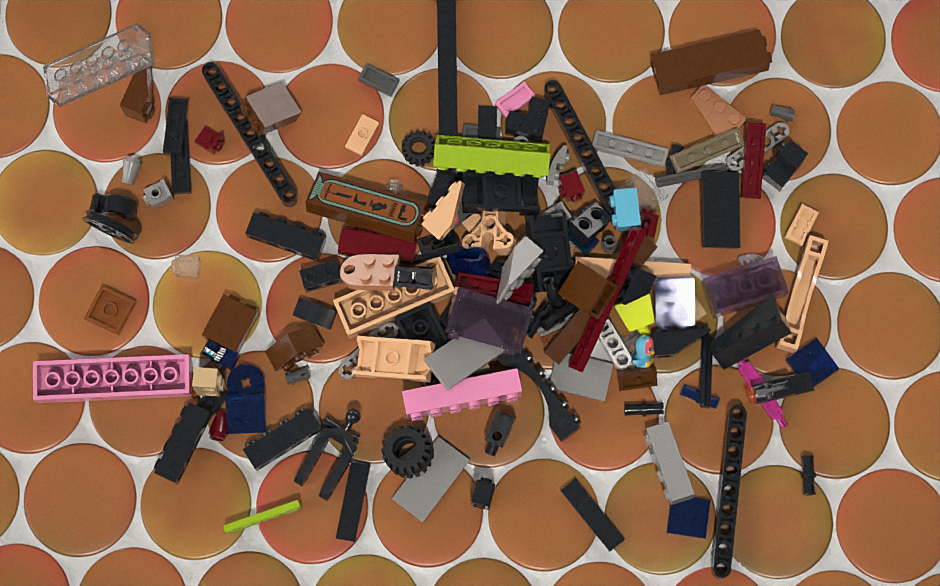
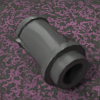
(784, 113)
(608, 248)
(295, 376)

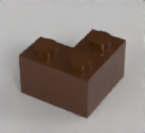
(294, 348)

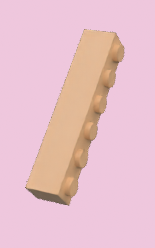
(660, 269)

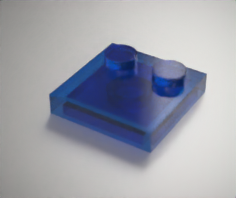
(813, 359)
(245, 413)
(689, 518)

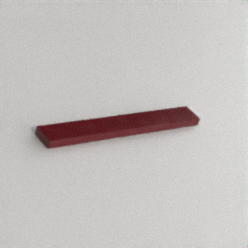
(618, 277)

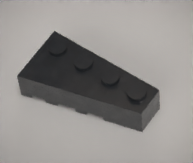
(751, 333)

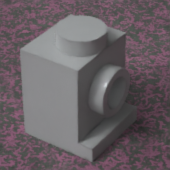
(163, 198)

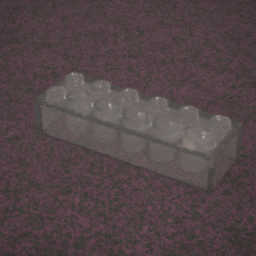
(98, 65)

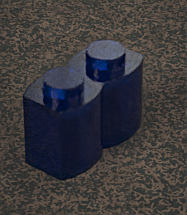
(470, 260)

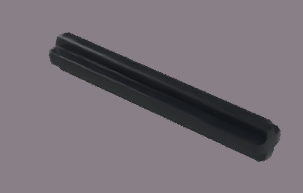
(706, 373)

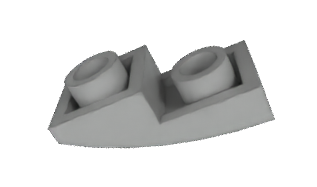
(558, 162)

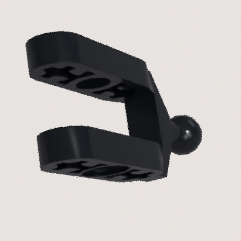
(340, 435)

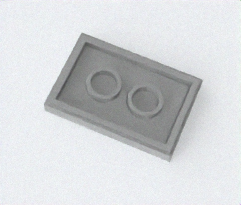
(590, 384)

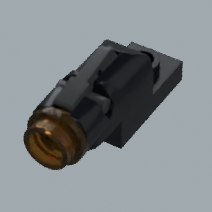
(780, 388)

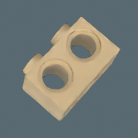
(208, 382)

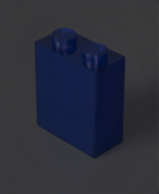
(674, 302)

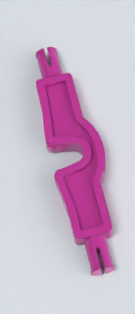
(752, 377)

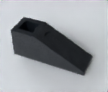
(673, 342)

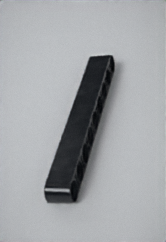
(447, 67)
(253, 142)
(580, 148)
(734, 483)

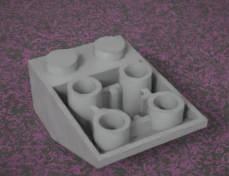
(518, 267)

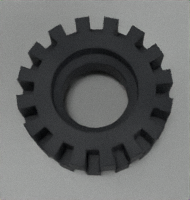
(418, 137)

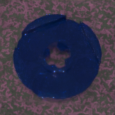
(245, 372)

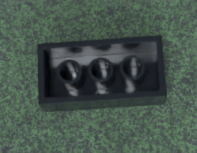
(422, 325)

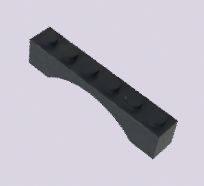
(560, 419)

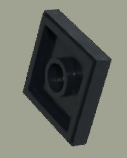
(432, 247)

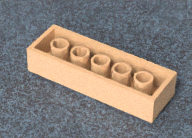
(370, 309)

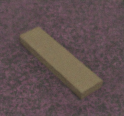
(707, 150)

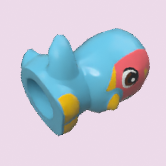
(644, 351)

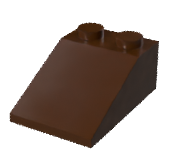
(138, 98)

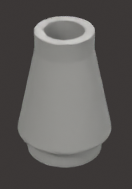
(130, 169)

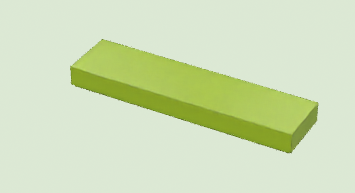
(262, 517)

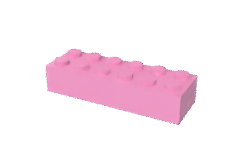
(469, 393)

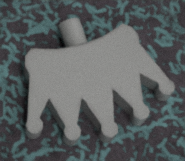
(749, 258)

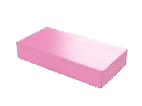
(515, 99)

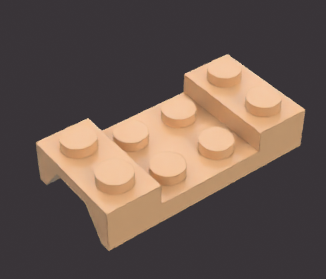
(393, 358)

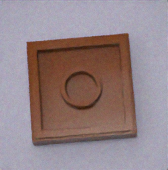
(110, 310)

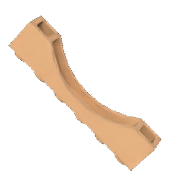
(802, 291)

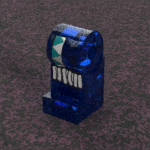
(220, 355)

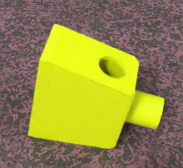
(637, 314)

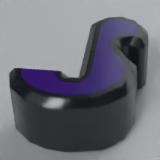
(114, 205)

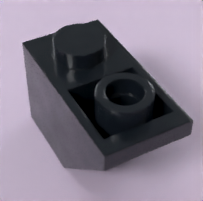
(636, 285)

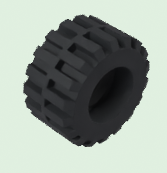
(401, 438)

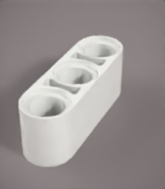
(620, 350)

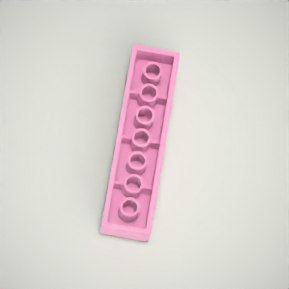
(112, 378)

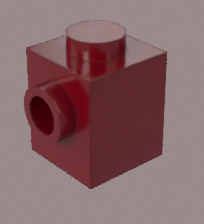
(571, 187)

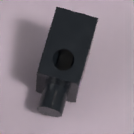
(502, 423)

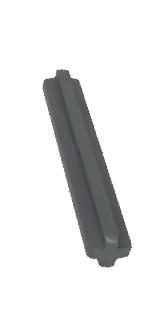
(687, 176)

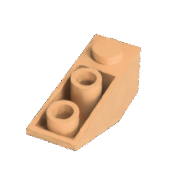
(444, 215)

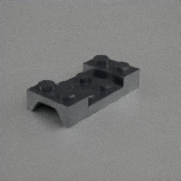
(500, 193)
(552, 237)

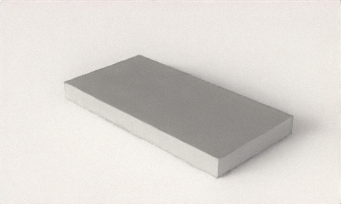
(460, 360)
(422, 493)

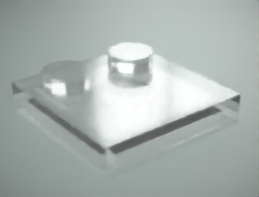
(648, 194)

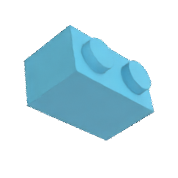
(625, 209)

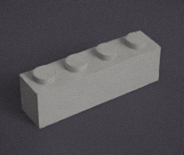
(669, 463)

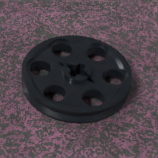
(110, 227)

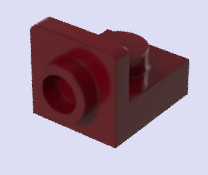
(210, 140)
(650, 222)

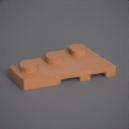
(716, 111)

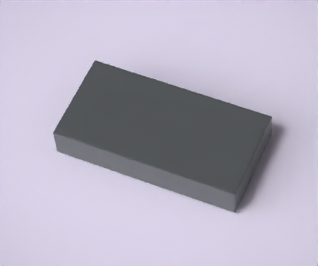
(378, 80)

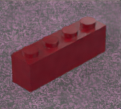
(368, 242)

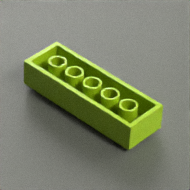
(491, 155)

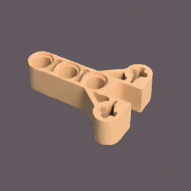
(483, 234)

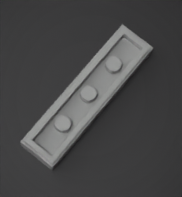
(630, 149)

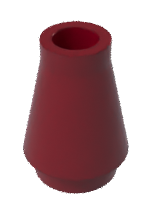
(218, 429)

